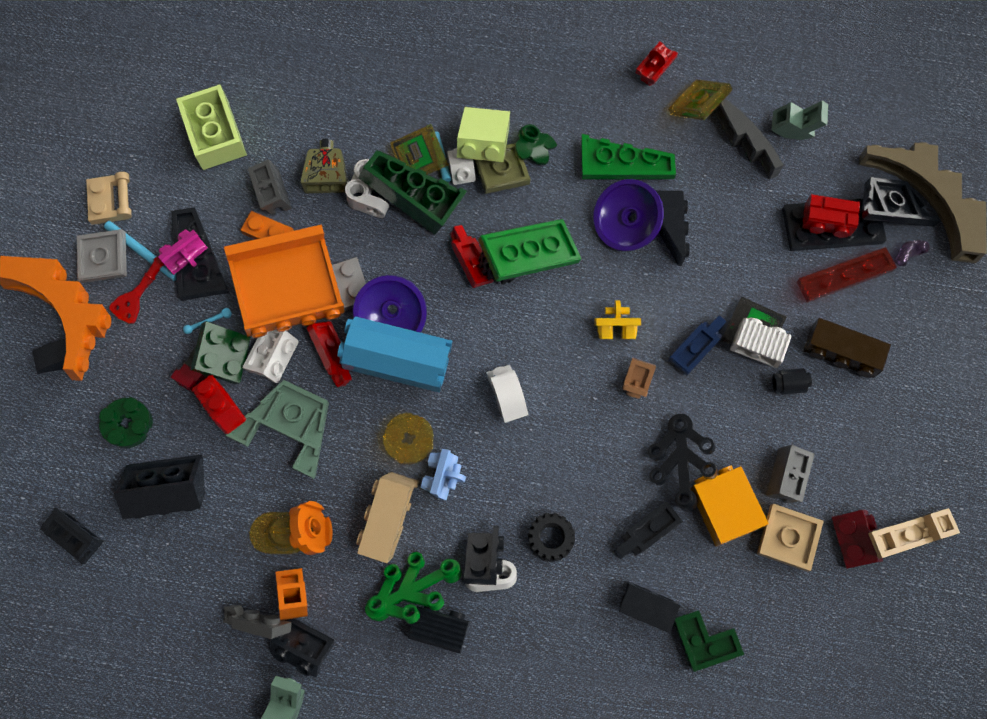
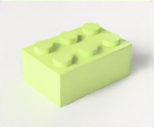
(211, 127)

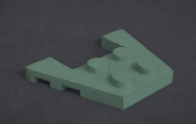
(294, 415)

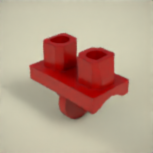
(656, 63)

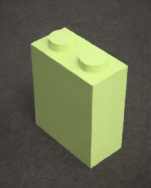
(483, 134)

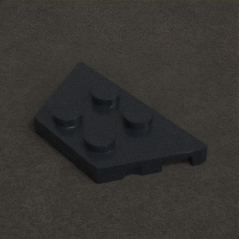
(894, 202)

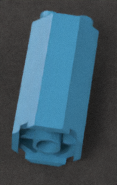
(394, 353)

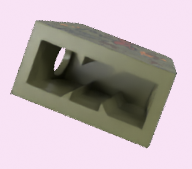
(324, 170)

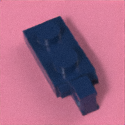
(697, 346)

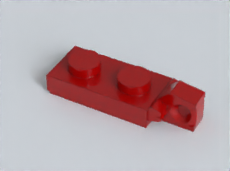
(468, 254)
(327, 346)

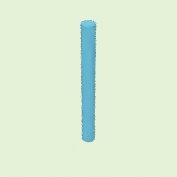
(140, 249)

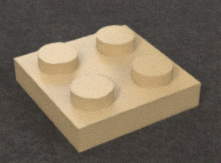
(790, 537)

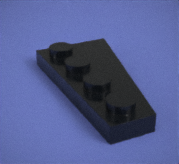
(206, 276)

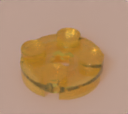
(421, 445)

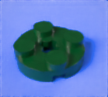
(112, 417)

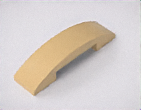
(913, 533)

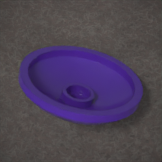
(614, 212)
(377, 294)

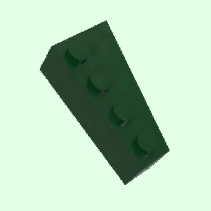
(412, 190)

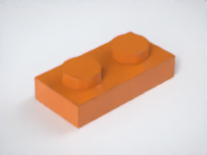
(259, 226)

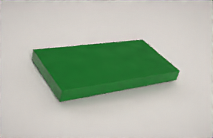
(529, 249)

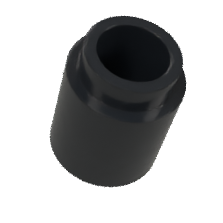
(791, 381)

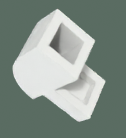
(507, 393)

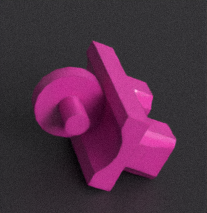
(182, 252)

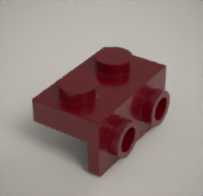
(854, 539)

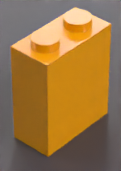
(728, 505)

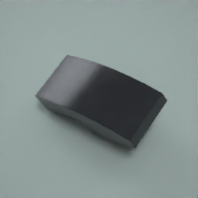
(50, 356)

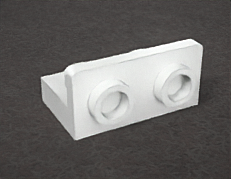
(271, 355)

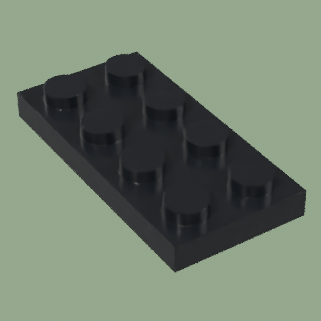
(867, 232)

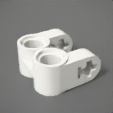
(366, 202)

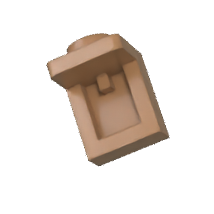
(638, 378)

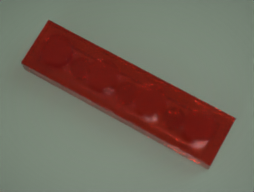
(846, 274)

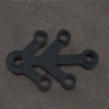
(682, 457)

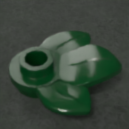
(534, 144)

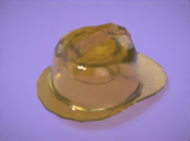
(271, 533)

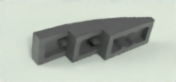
(744, 132)

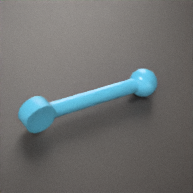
(226, 313)

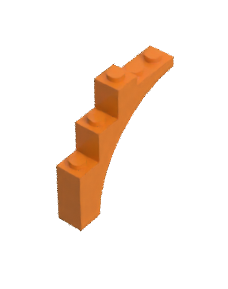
(80, 320)

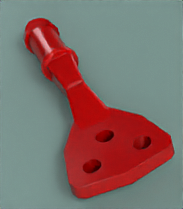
(133, 296)

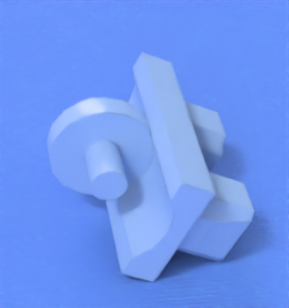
(446, 474)

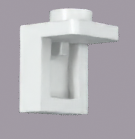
(461, 168)

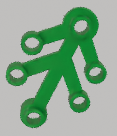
(410, 590)

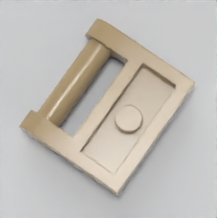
(101, 198)

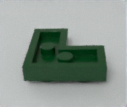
(703, 649)

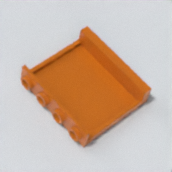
(284, 281)

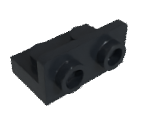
(482, 558)
(302, 648)

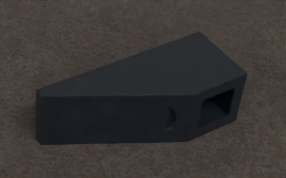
(674, 225)

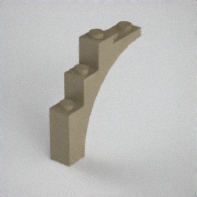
(961, 217)

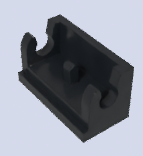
(71, 535)
(649, 607)

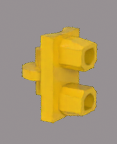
(605, 325)

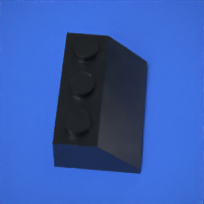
(161, 487)

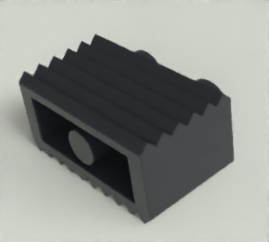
(440, 629)

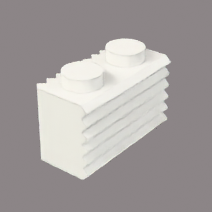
(761, 342)

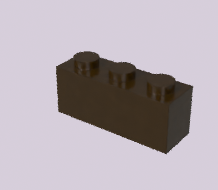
(847, 348)

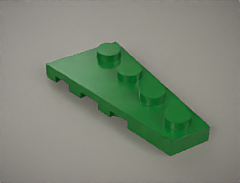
(616, 161)

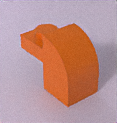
(291, 594)

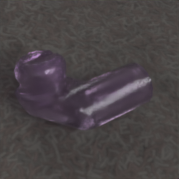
(911, 249)

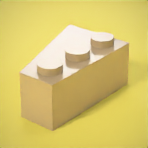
(386, 516)

